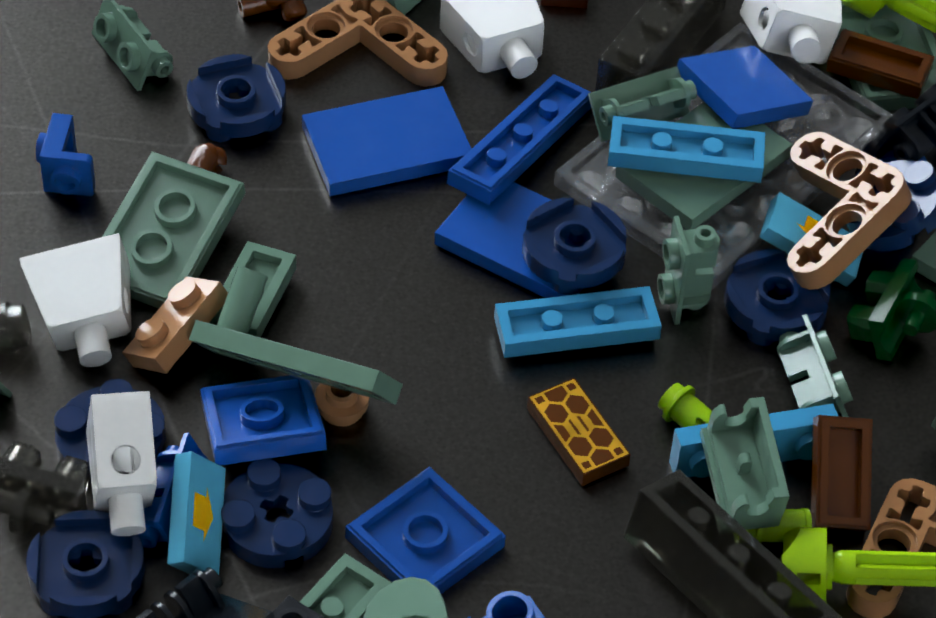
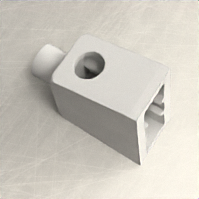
(794, 27)
(495, 33)
(83, 295)
(122, 458)

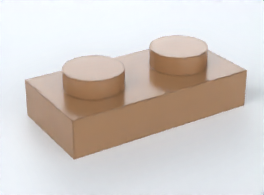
(166, 335)

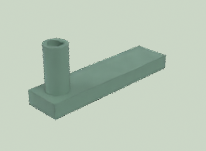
(232, 340)

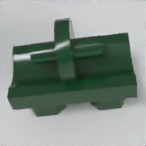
(899, 310)

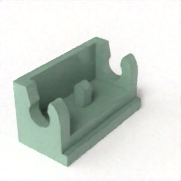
(746, 465)

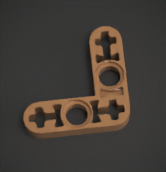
(353, 26)
(822, 251)
(912, 535)

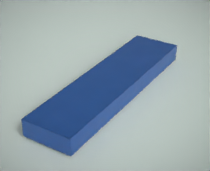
(519, 139)

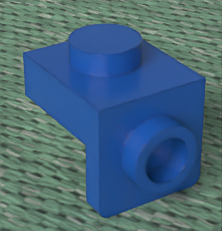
(60, 165)

